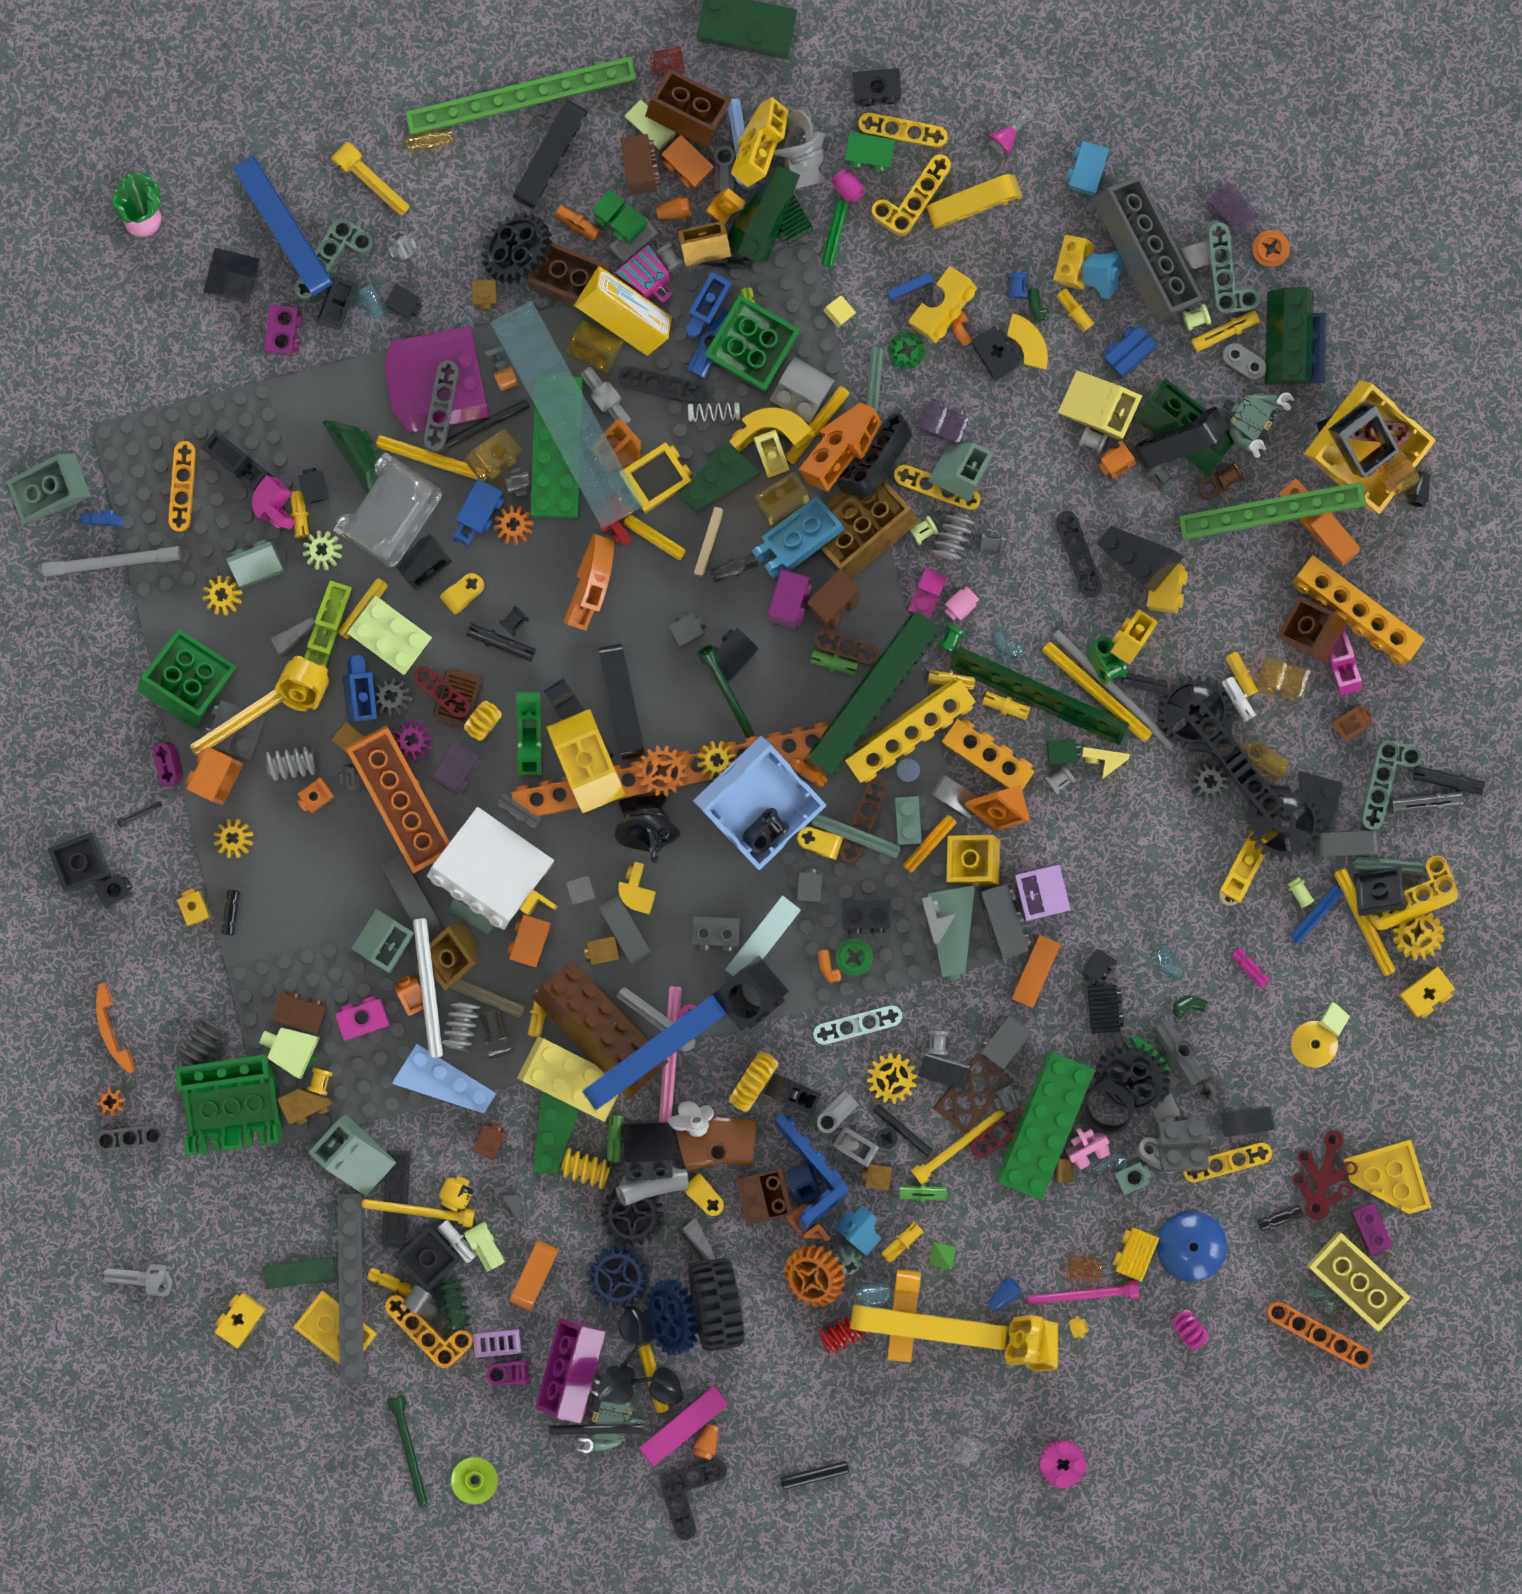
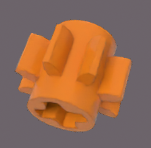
(114, 1096)

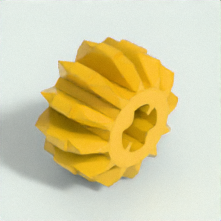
(215, 600)
(482, 720)
(710, 765)
(233, 846)

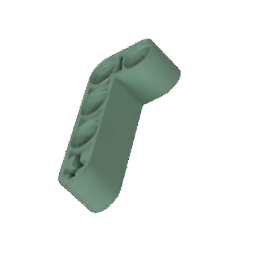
(341, 243)
(1225, 265)
(1384, 787)

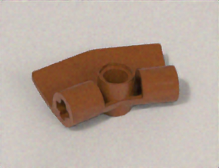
(734, 1135)

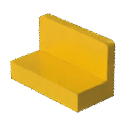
(532, 901)

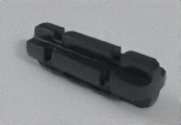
(1144, 683)
(230, 912)
(1280, 1218)

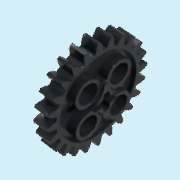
(517, 248)
(1133, 1077)

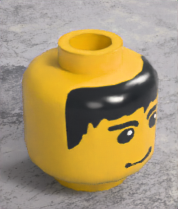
(456, 1193)

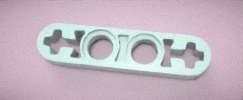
(858, 1028)

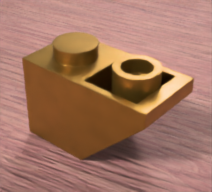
(301, 1104)

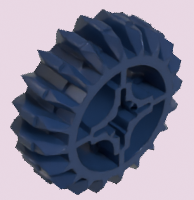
(626, 1259)

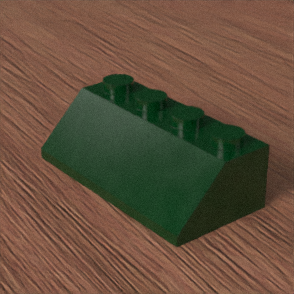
(1289, 336)
(1173, 408)

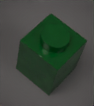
(1063, 752)

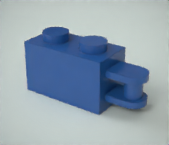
(707, 304)
(478, 511)
(359, 691)

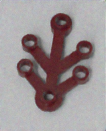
(1324, 1178)

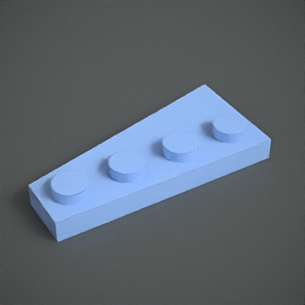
(442, 1081)

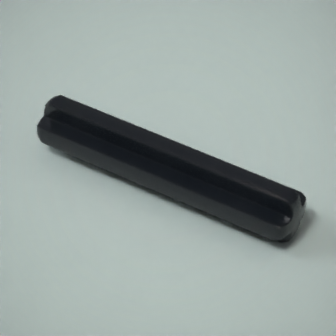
(815, 1475)

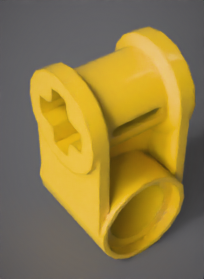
(459, 595)
(824, 842)
(701, 1192)

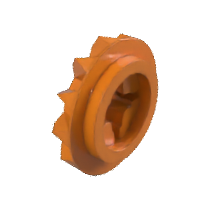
(1268, 237)

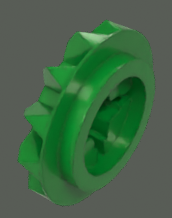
(901, 360)
(865, 957)

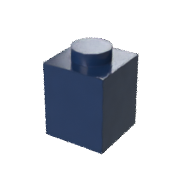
(803, 1182)

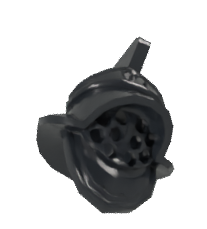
(645, 825)

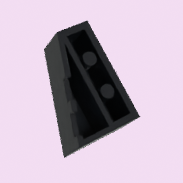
(1140, 557)

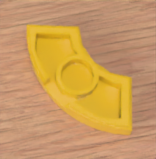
(1029, 340)

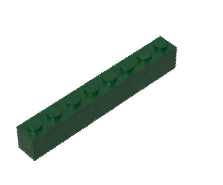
(871, 694)

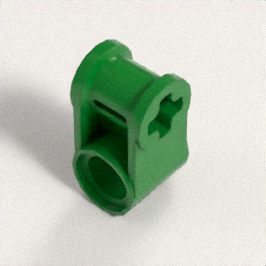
(1105, 661)

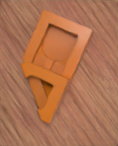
(815, 1231)

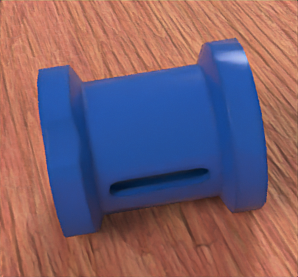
(1017, 285)

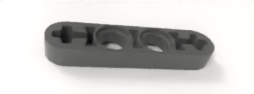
(438, 405)

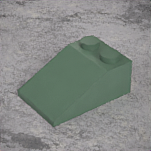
(48, 487)

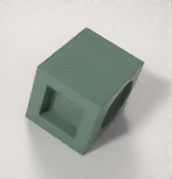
(1125, 1186)

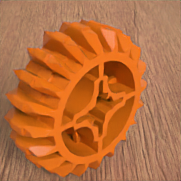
(827, 1276)

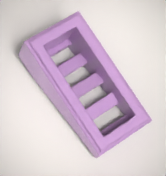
(516, 1343)

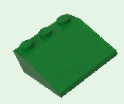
(752, 343)
(186, 678)

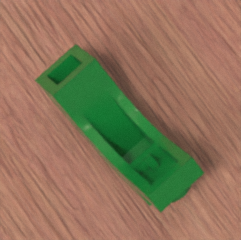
(529, 733)

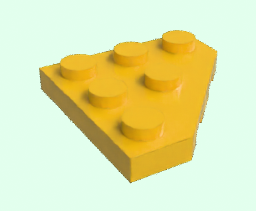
(1392, 1176)

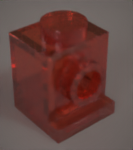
(676, 64)

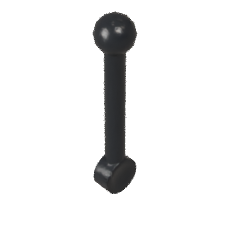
(122, 821)

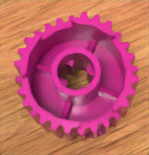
(1062, 1477)

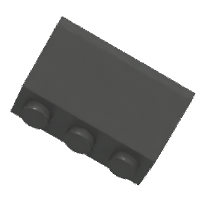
(1005, 921)

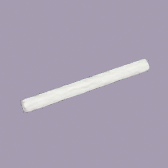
(427, 987)

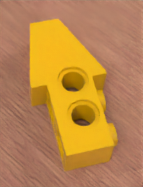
(759, 142)

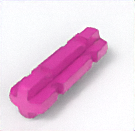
(1250, 967)

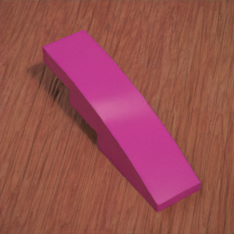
(683, 1426)

